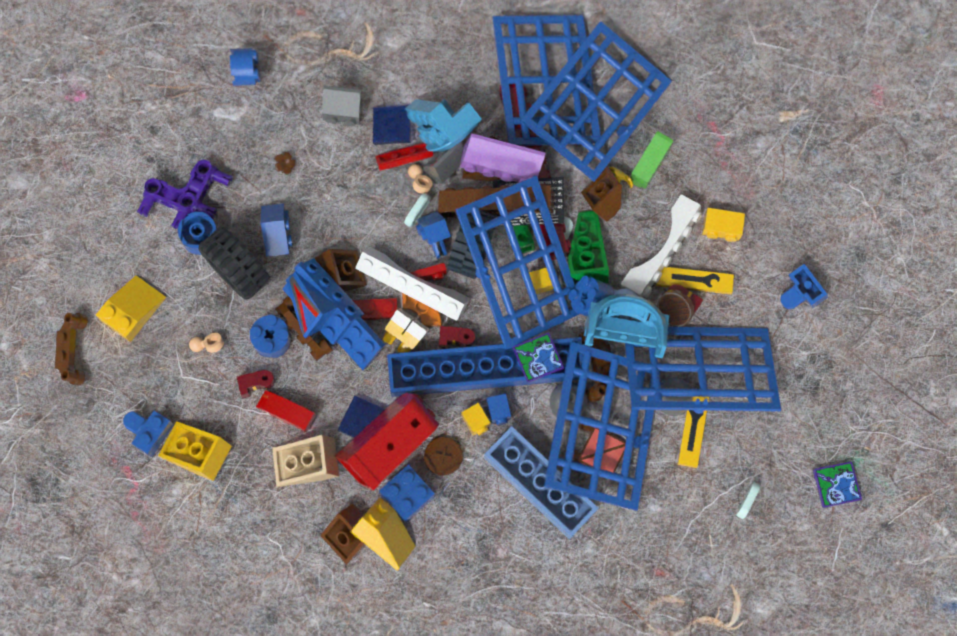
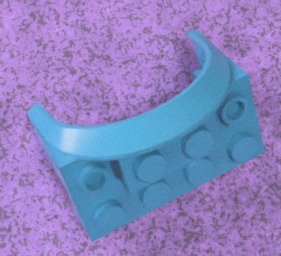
(439, 125)
(644, 333)

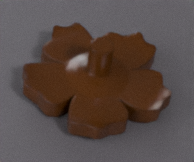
(284, 163)

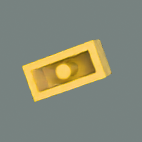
(723, 224)

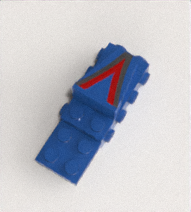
(328, 309)

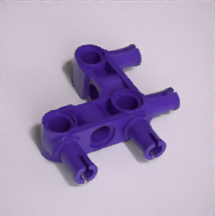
(176, 198)

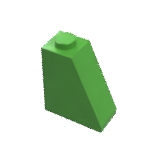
(651, 160)

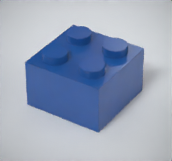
(407, 493)

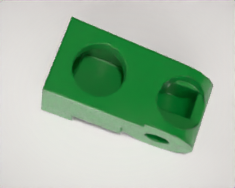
(524, 238)

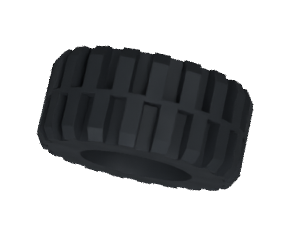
(234, 263)

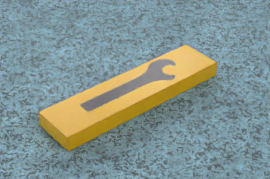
(697, 280)
(692, 437)

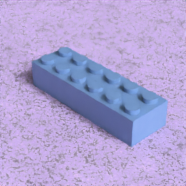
(527, 471)

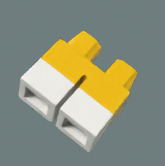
(397, 327)

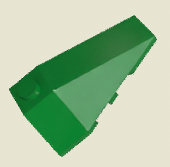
(587, 249)

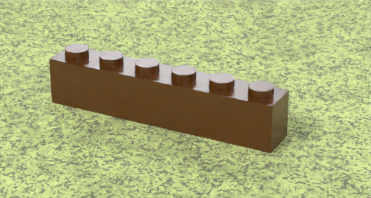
(452, 199)

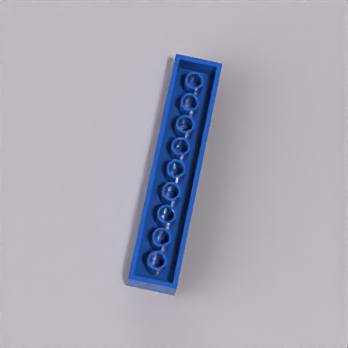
(467, 369)

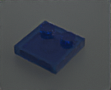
(391, 125)
(358, 416)

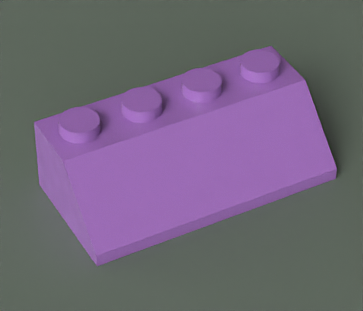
(500, 159)

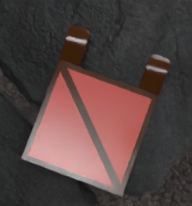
(612, 452)

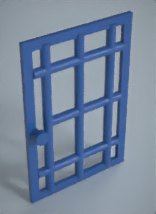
(546, 79)
(597, 100)
(482, 271)
(698, 406)
(631, 441)

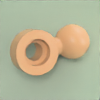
(421, 183)
(212, 343)

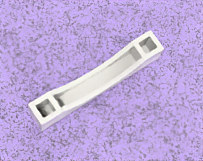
(641, 278)
(437, 297)

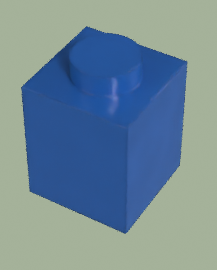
(498, 409)

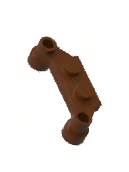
(286, 310)
(66, 348)
(600, 366)

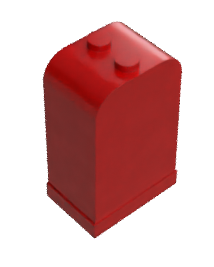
(388, 440)

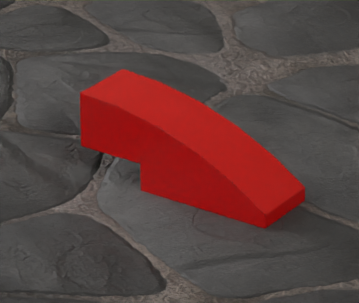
(286, 410)

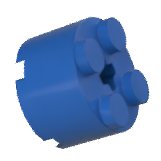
(243, 66)
(190, 228)
(588, 291)
(270, 347)

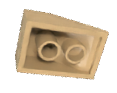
(305, 461)

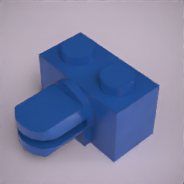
(433, 230)
(805, 288)
(149, 431)

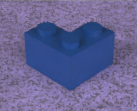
(274, 229)

